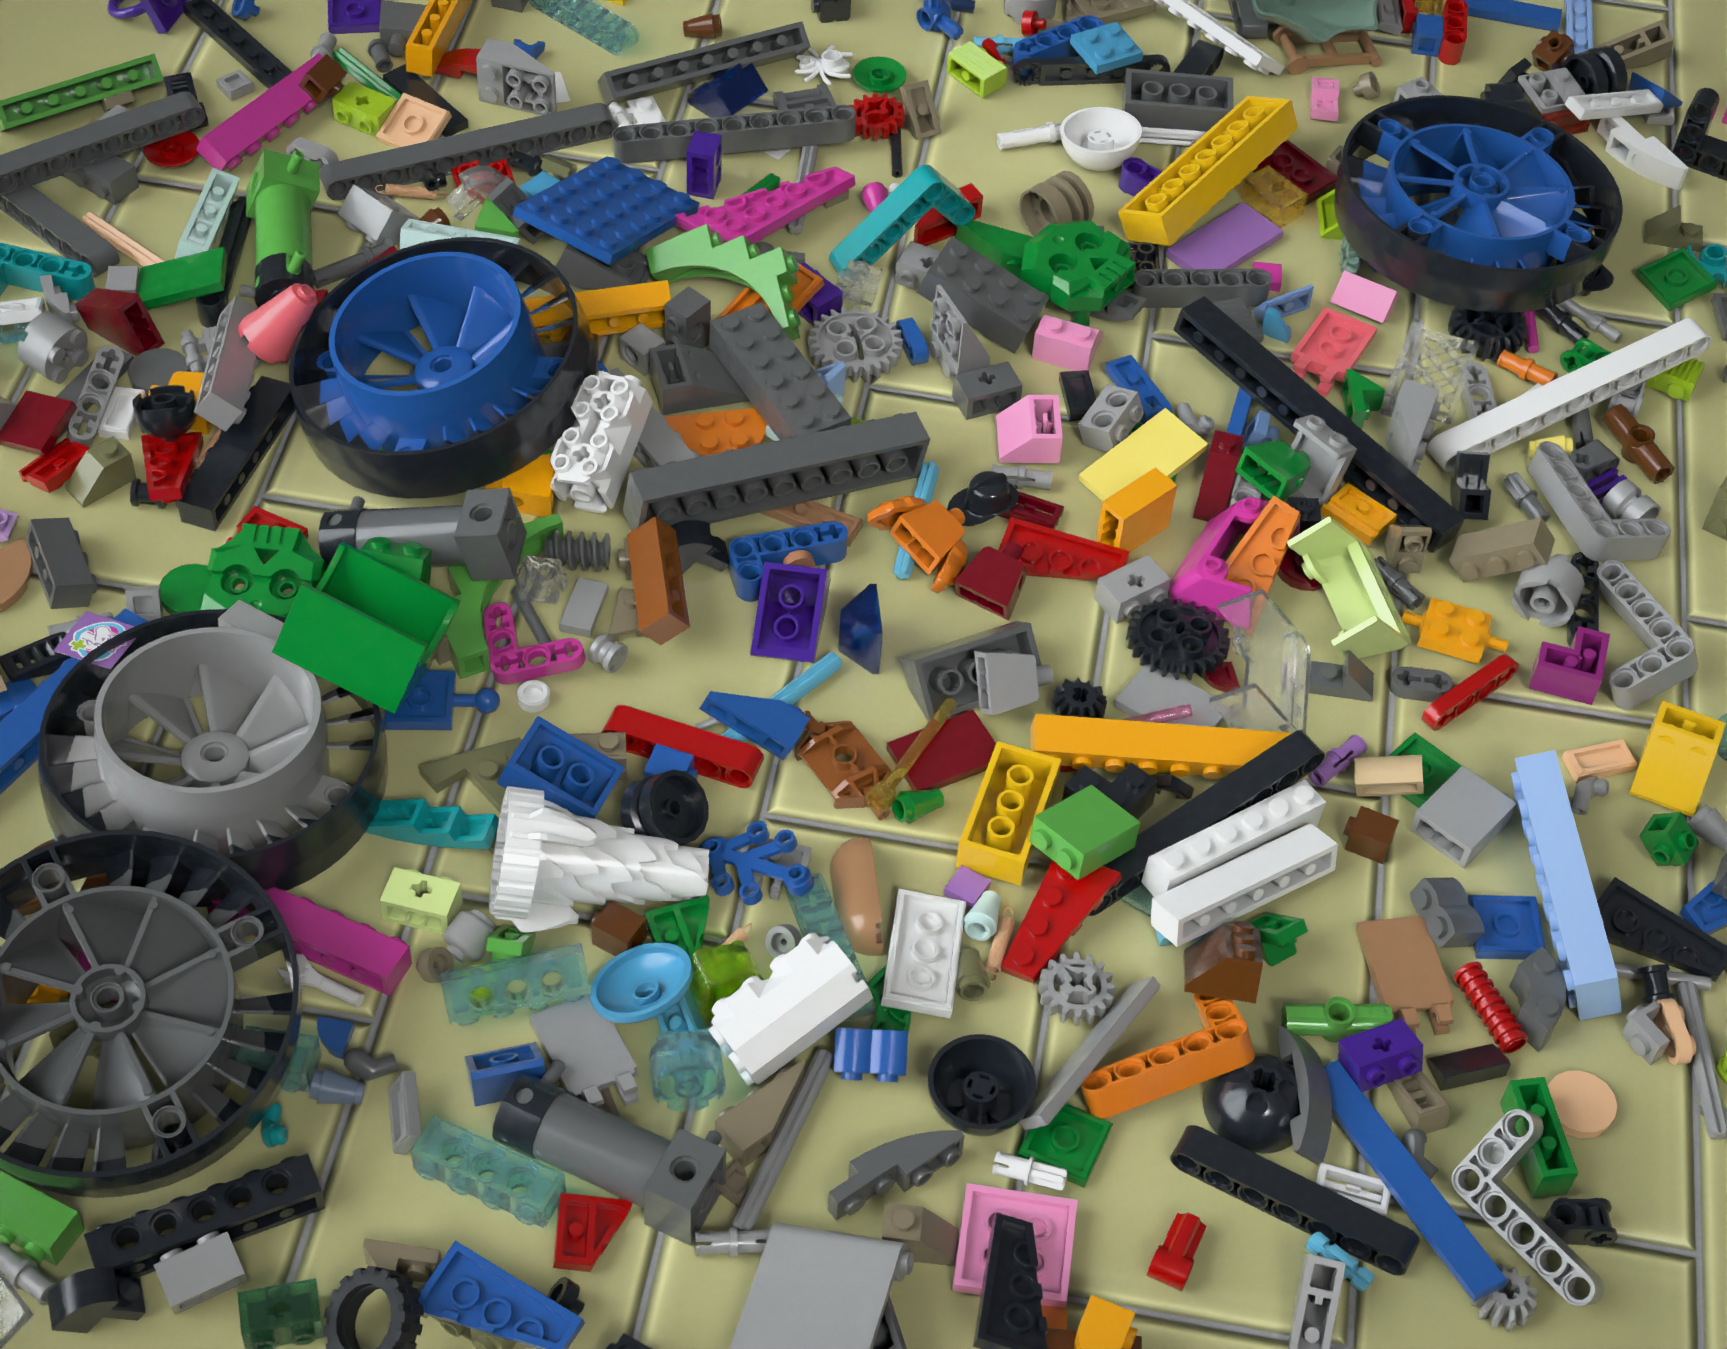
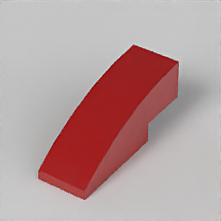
(935, 227)

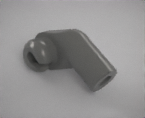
(367, 1067)
(1414, 1142)

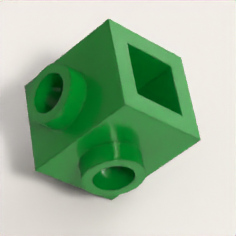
(1669, 839)

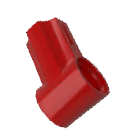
(1175, 1257)

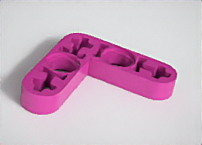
(513, 655)

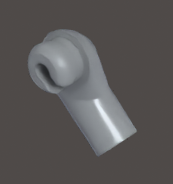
(1586, 790)

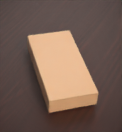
(1599, 760)

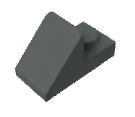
(1347, 681)

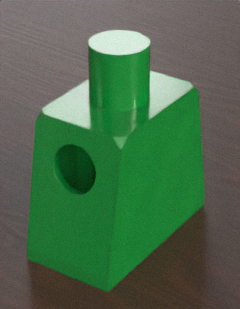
(1274, 468)

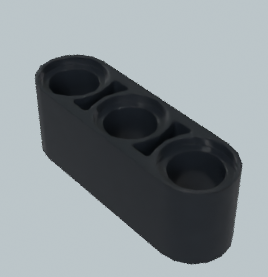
(1201, 59)

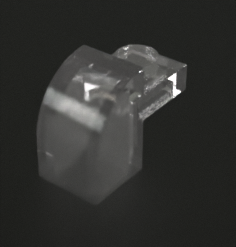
(474, 190)

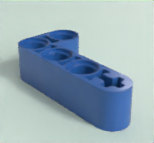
(1053, 42)
(748, 553)

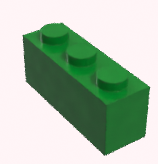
(1549, 1162)

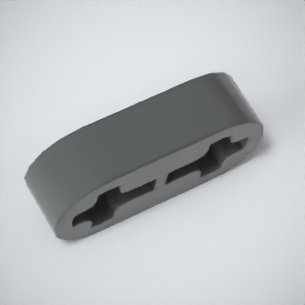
(1419, 683)

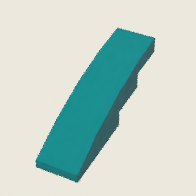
(433, 826)

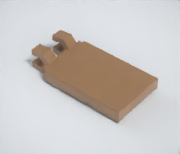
(1407, 970)

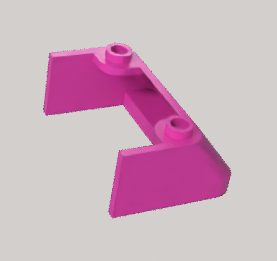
(1203, 569)

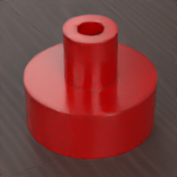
(1031, 23)

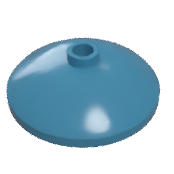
(641, 983)

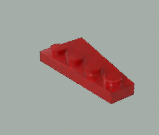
(170, 465)
(1062, 554)
(1055, 916)

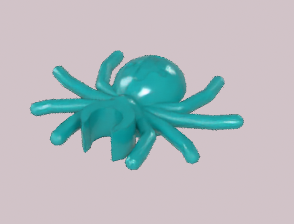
(1714, 261)

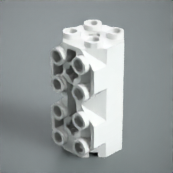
(599, 447)
(784, 1015)

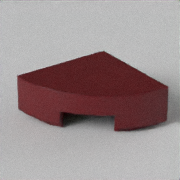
(1224, 677)

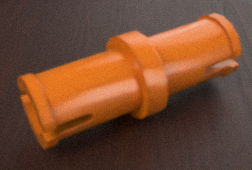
(1526, 368)

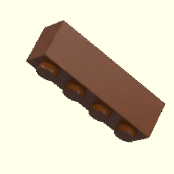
(657, 581)

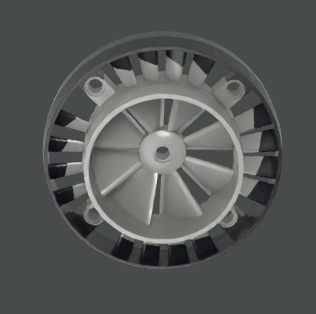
(241, 782)

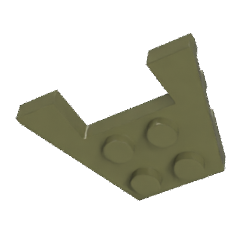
(480, 766)

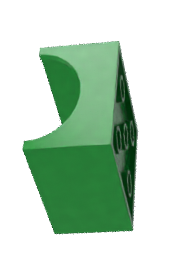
(366, 628)

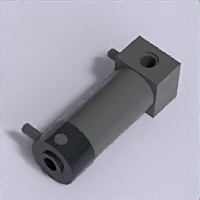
(480, 534)
(665, 1177)

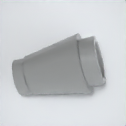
(1710, 826)

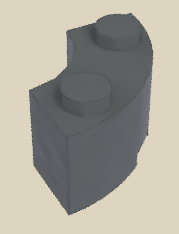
(1541, 996)

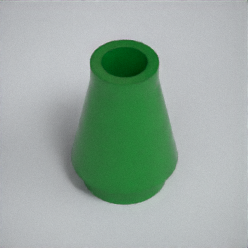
(915, 804)

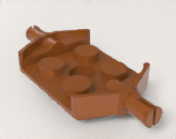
(848, 780)

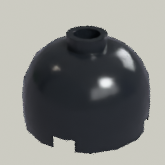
(165, 411)

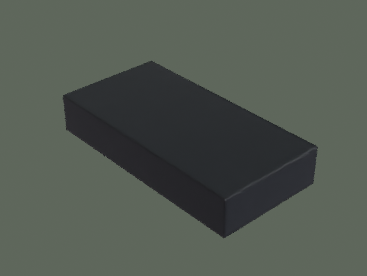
(1077, 393)

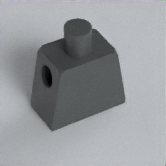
(398, 23)

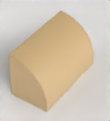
(1389, 775)

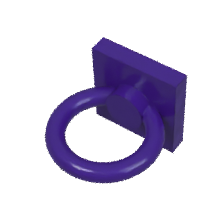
(161, 12)

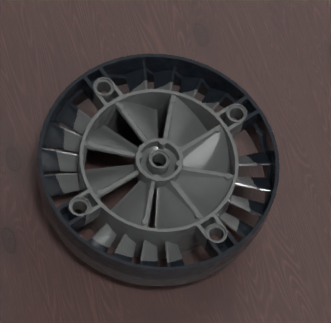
(173, 998)

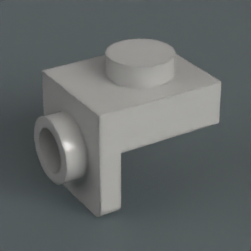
(1643, 1034)

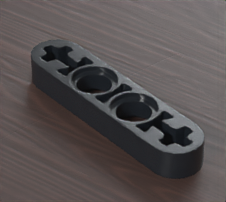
(1587, 602)

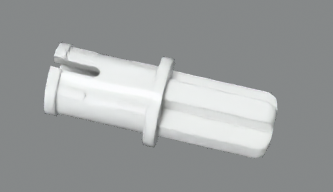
(1030, 1171)

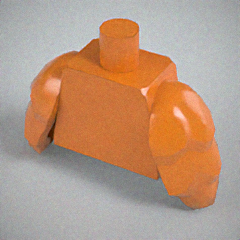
(927, 534)

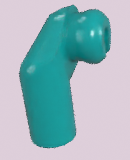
(271, 1130)

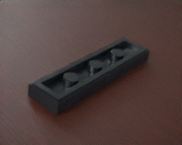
(415, 86)

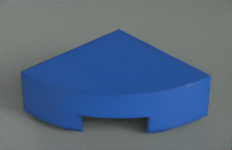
(335, 1035)

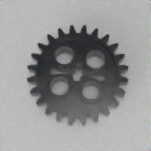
(1178, 639)

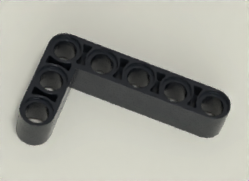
(1694, 145)

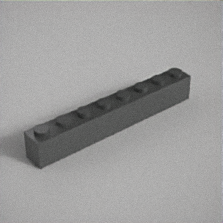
(702, 63)

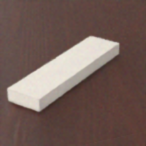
(1614, 104)

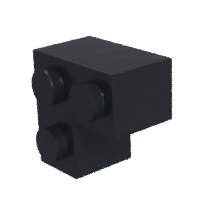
(1131, 790)

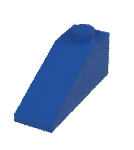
(762, 720)

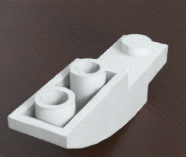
(1642, 155)

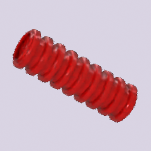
(1490, 1007)

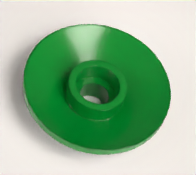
(879, 74)

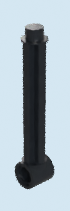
(233, 241)

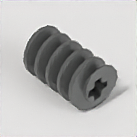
(579, 550)

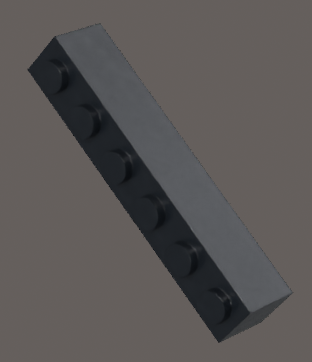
(236, 455)

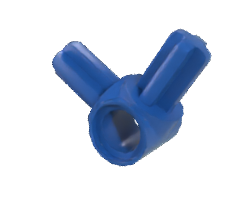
(937, 16)

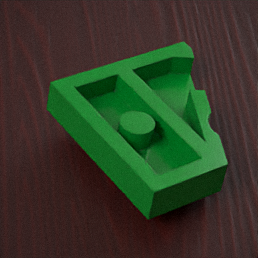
(680, 924)

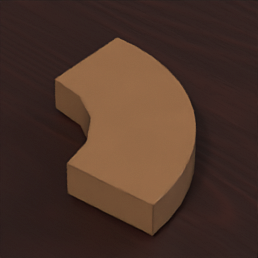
(15, 572)

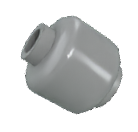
(468, 935)

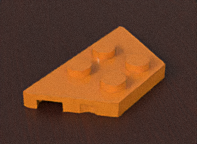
(719, 430)

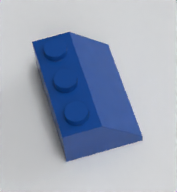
(563, 768)

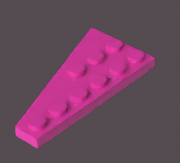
(764, 212)

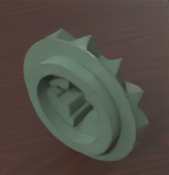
(1349, 258)

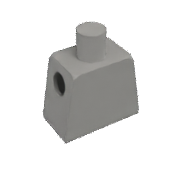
(1008, 680)

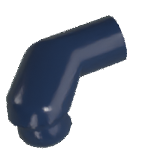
(962, 5)

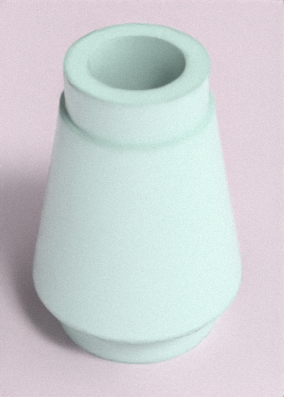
(983, 917)

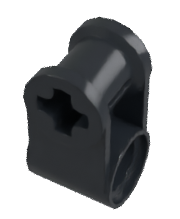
(1584, 1219)

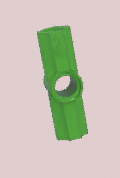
(1319, 1021)

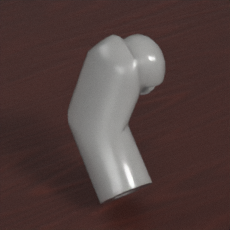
(1199, 426)

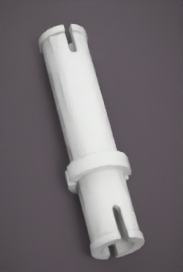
(1029, 136)

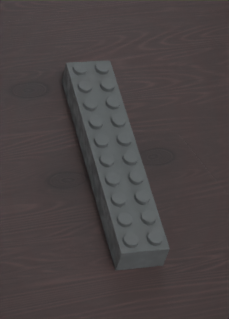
(779, 472)

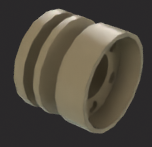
(1056, 201)

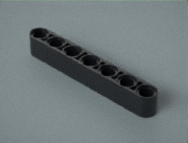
(1295, 1199)

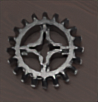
(1490, 329)

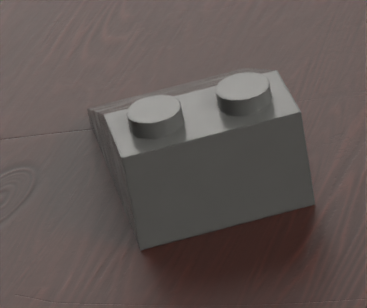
(590, 273)

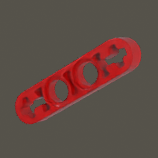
(1470, 692)

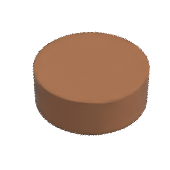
(800, 558)

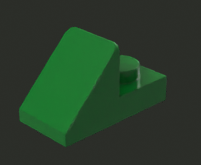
(1360, 397)
(1278, 935)

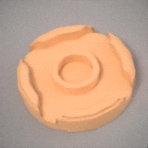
(1583, 1103)

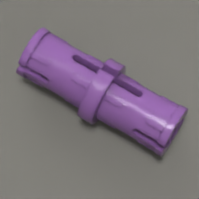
(1338, 760)

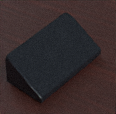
(1468, 1066)

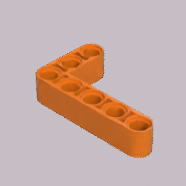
(1173, 1065)

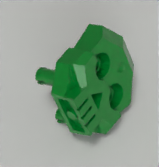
(1078, 266)
(240, 561)

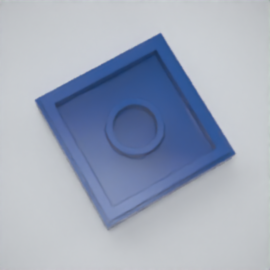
(1509, 925)

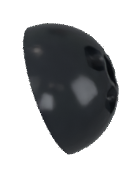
(981, 1084)
(1254, 1104)

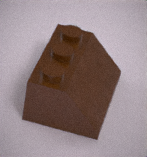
(1225, 963)

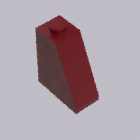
(120, 319)

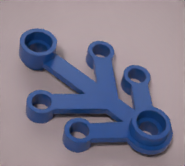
(723, 852)

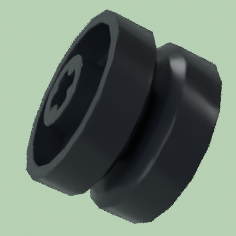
(1598, 70)
(666, 807)

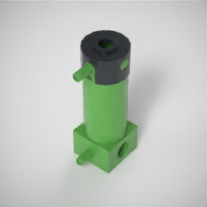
(281, 204)

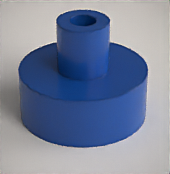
(244, 8)

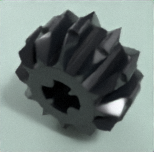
(1079, 700)

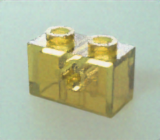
(1274, 196)

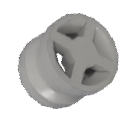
(607, 653)

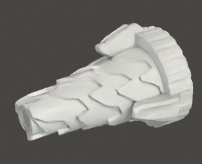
(557, 858)

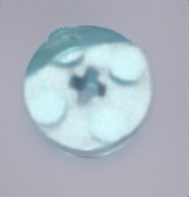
(686, 1069)

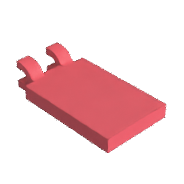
(1331, 347)

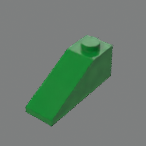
(995, 243)

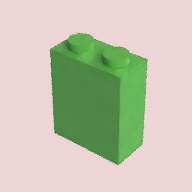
(1084, 832)

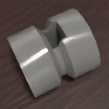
(1627, 502)

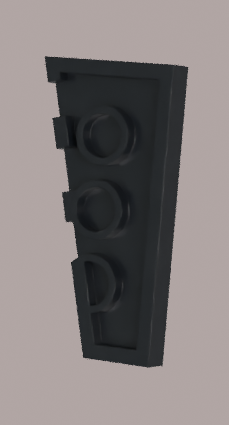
(1657, 933)
(1010, 1291)

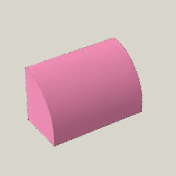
(1365, 297)

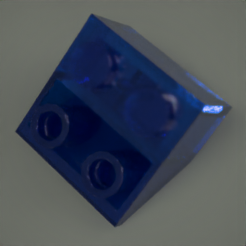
(729, 91)

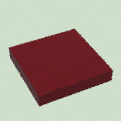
(36, 423)

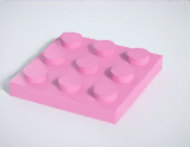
(1053, 1233)

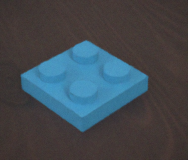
(1106, 47)

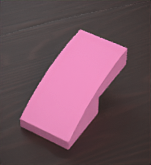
(1324, 99)

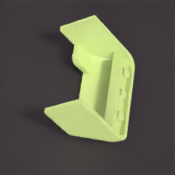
(1353, 589)

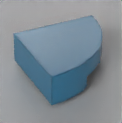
(1275, 326)

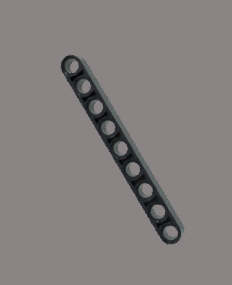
(1248, 785)

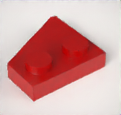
(586, 1229)

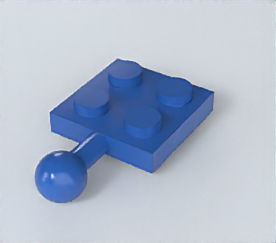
(433, 703)

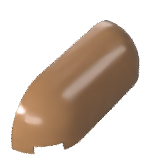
(857, 895)

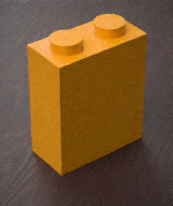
(1137, 511)

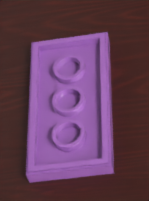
(1226, 240)

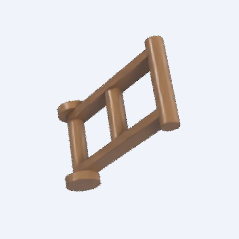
(1299, 63)

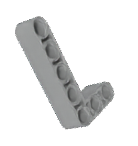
(1585, 517)
(1671, 650)
(1517, 1211)

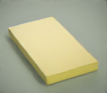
(1158, 443)

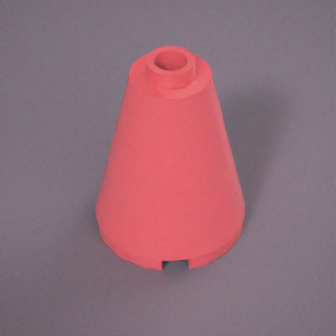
(277, 323)

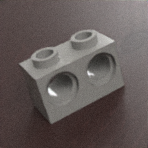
(1110, 418)

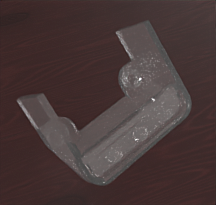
(1274, 671)

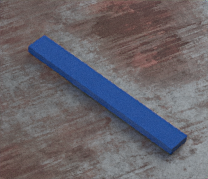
(1412, 1187)

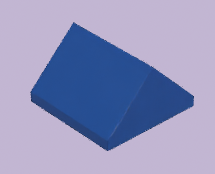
(496, 1070)

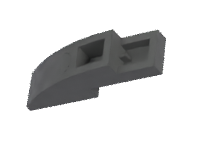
(906, 1161)

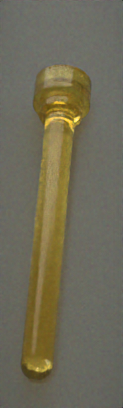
(882, 794)

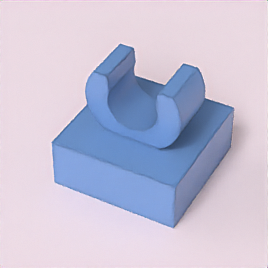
(1259, 430)

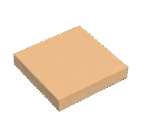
(413, 122)

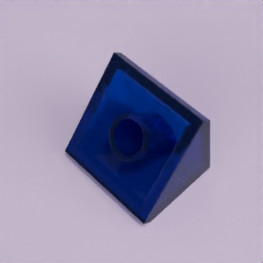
(862, 630)

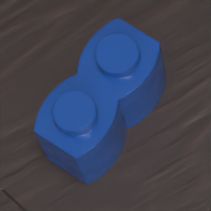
(870, 1052)

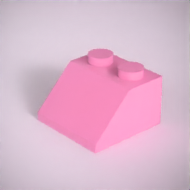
(1066, 343)

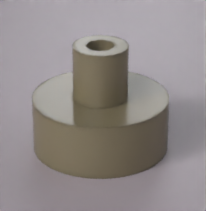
(1368, 86)
(433, 962)

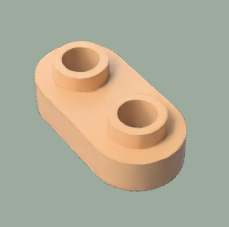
(1671, 1022)

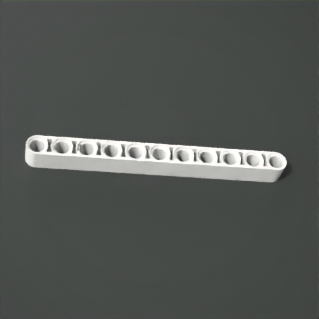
(1571, 393)

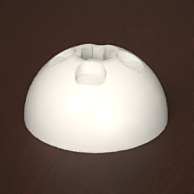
(1100, 137)

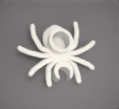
(829, 63)

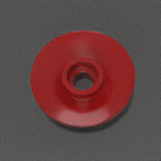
(173, 150)

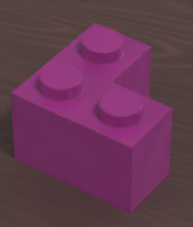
(1572, 671)

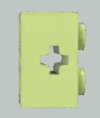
(420, 900)

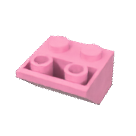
(1030, 431)

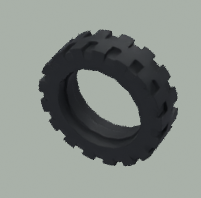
(351, 1294)

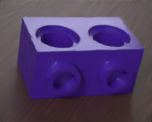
(704, 164)

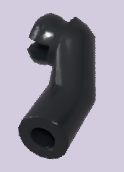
(433, 181)

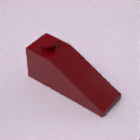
(1218, 475)

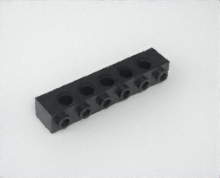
(262, 1213)

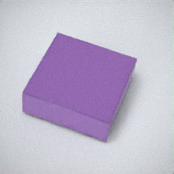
(967, 886)

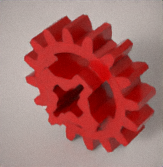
(877, 117)

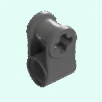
(1593, 460)

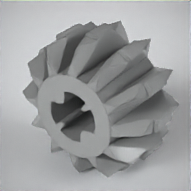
(1511, 1303)

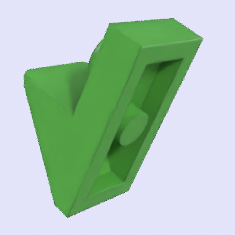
(509, 943)

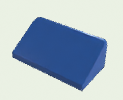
(1638, 82)

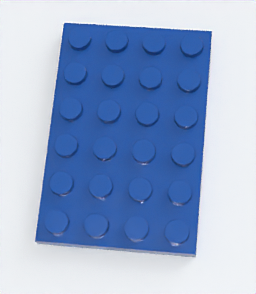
(606, 209)

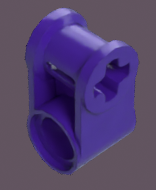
(1136, 175)

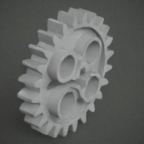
(872, 336)

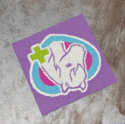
(90, 633)

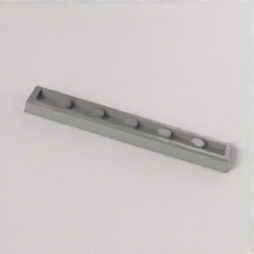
(1089, 1053)

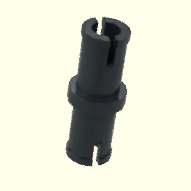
(1563, 323)

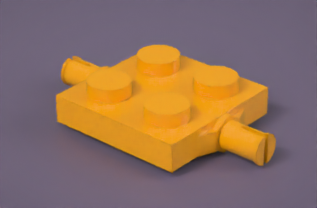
(1455, 630)

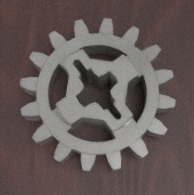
(1076, 988)

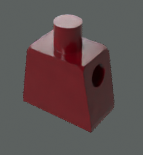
(994, 579)

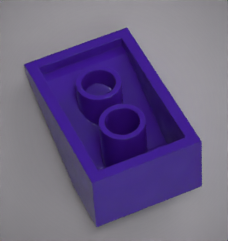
(790, 612)

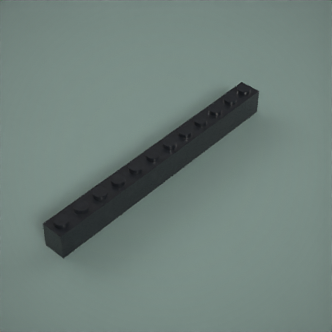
(1291, 398)

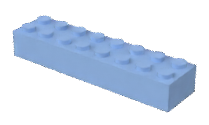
(1565, 887)

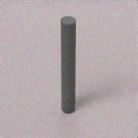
(532, 619)

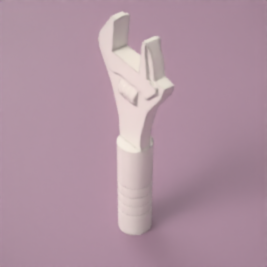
(311, 977)

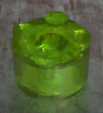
(720, 974)

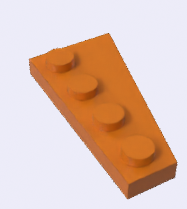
(1263, 547)

